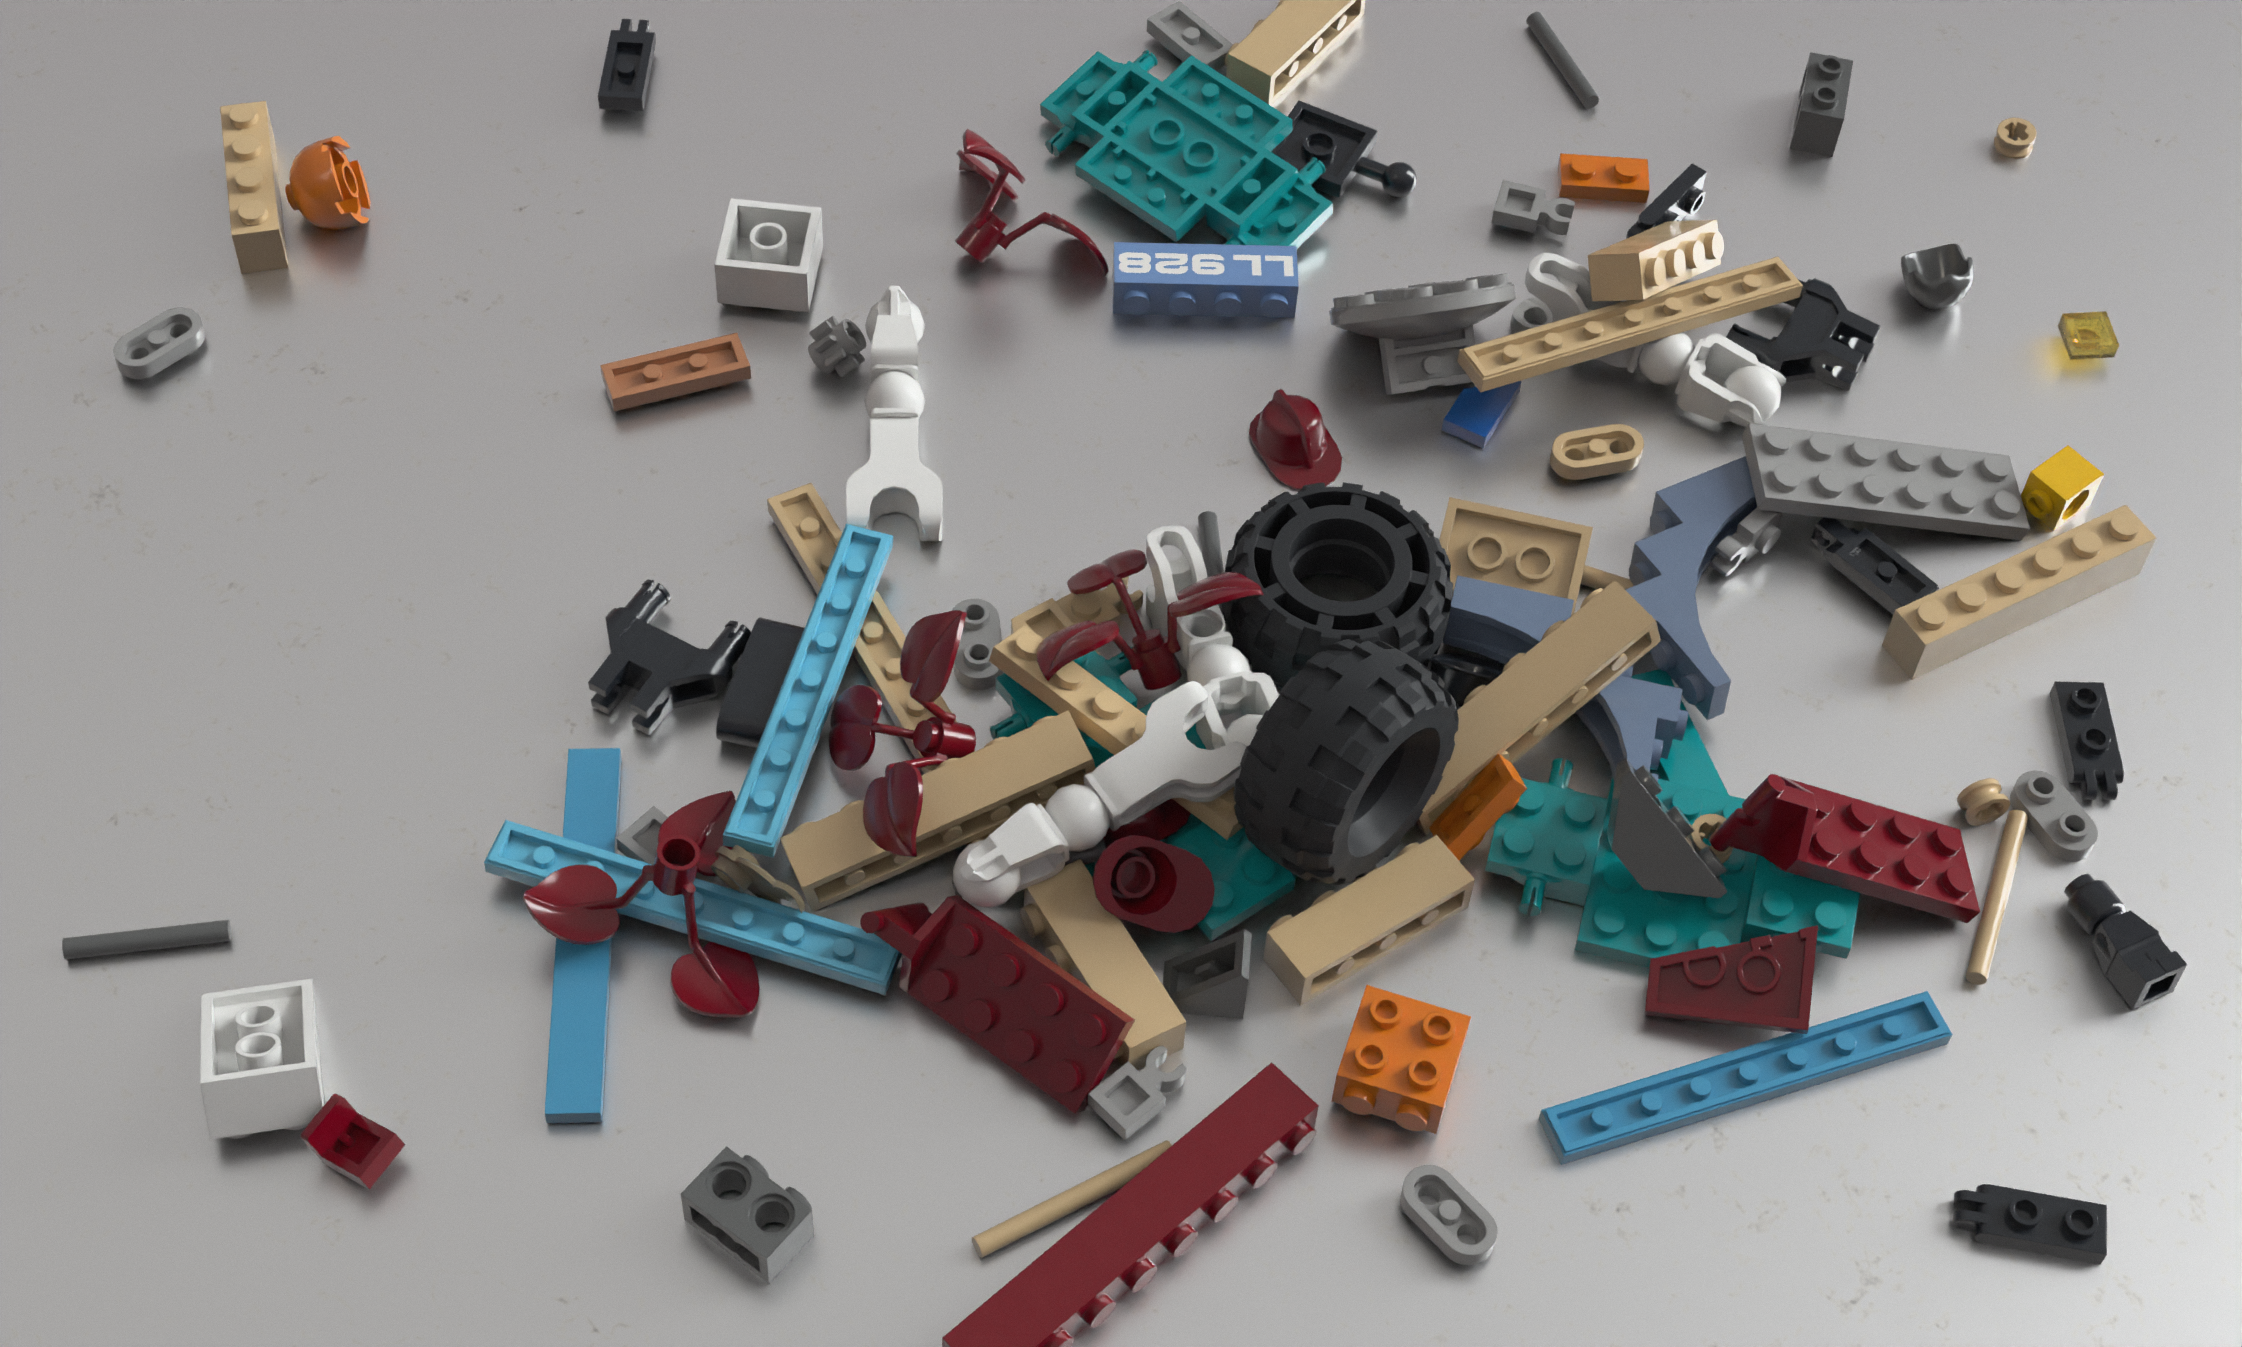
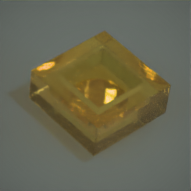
(2088, 335)

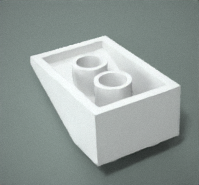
(260, 1059)

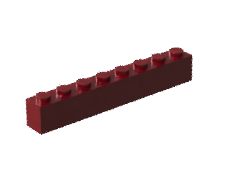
(1147, 1219)

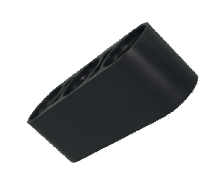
(757, 682)

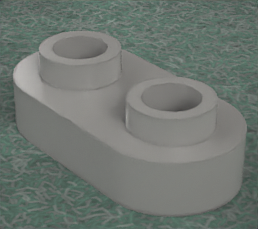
(159, 343)
(976, 642)
(2050, 815)
(1451, 1216)

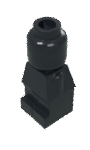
(2124, 943)

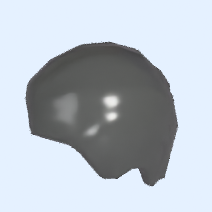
(1938, 276)

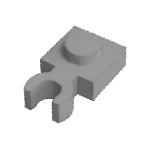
(1525, 207)
(1754, 534)
(1133, 1096)

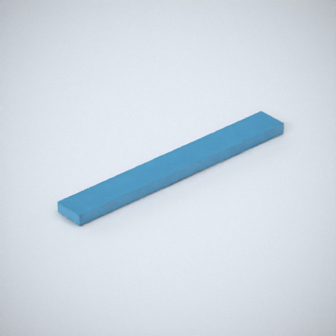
(583, 971)
(1743, 1077)

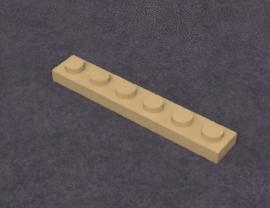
(1096, 712)

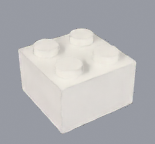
(769, 255)

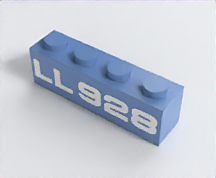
(1204, 280)

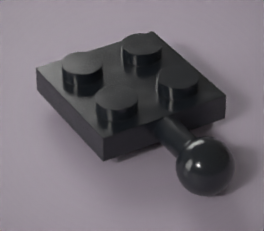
(1343, 151)

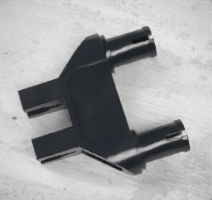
(1817, 341)
(658, 664)

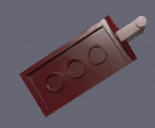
(1854, 846)
(1004, 996)

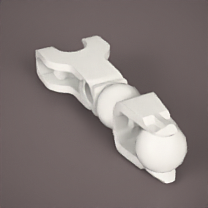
(1750, 387)
(894, 401)
(1204, 644)
(1120, 790)

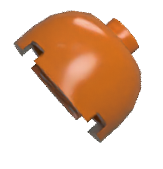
(328, 186)

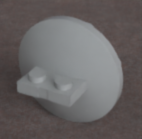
(1423, 326)

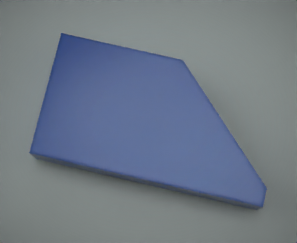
(1479, 413)

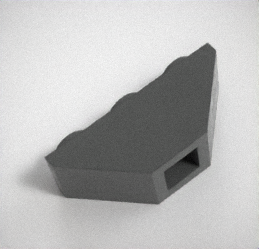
(1656, 840)

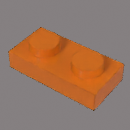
(1603, 178)
(1479, 807)

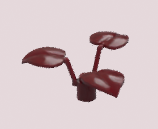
(986, 228)
(1152, 652)
(895, 801)
(582, 904)

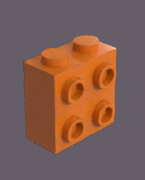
(1400, 1060)

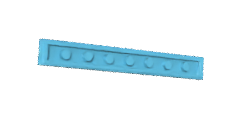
(808, 692)
(721, 912)

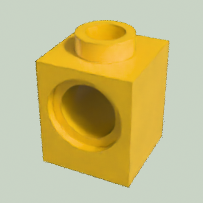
(2061, 487)

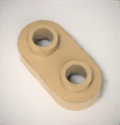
(1592, 450)

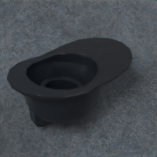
(1463, 673)

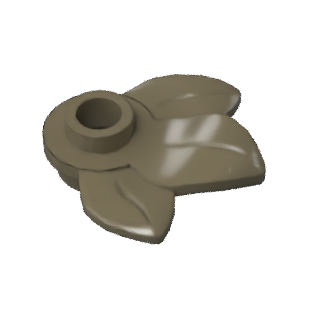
(743, 873)

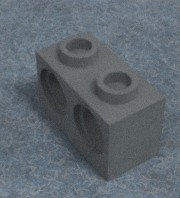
(1821, 104)
(738, 1221)

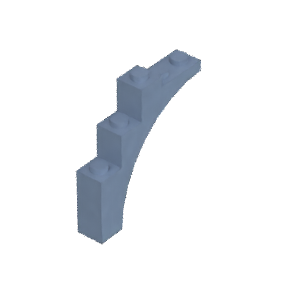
(1667, 567)
(1627, 716)

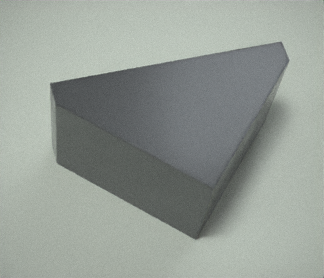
(1211, 977)

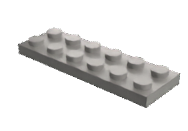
(1884, 482)

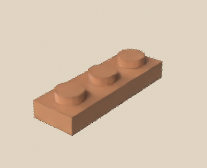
(675, 371)

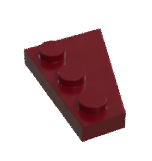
(1739, 984)

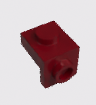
(351, 1142)

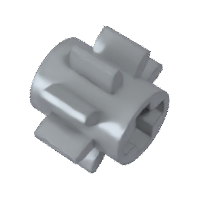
(837, 346)

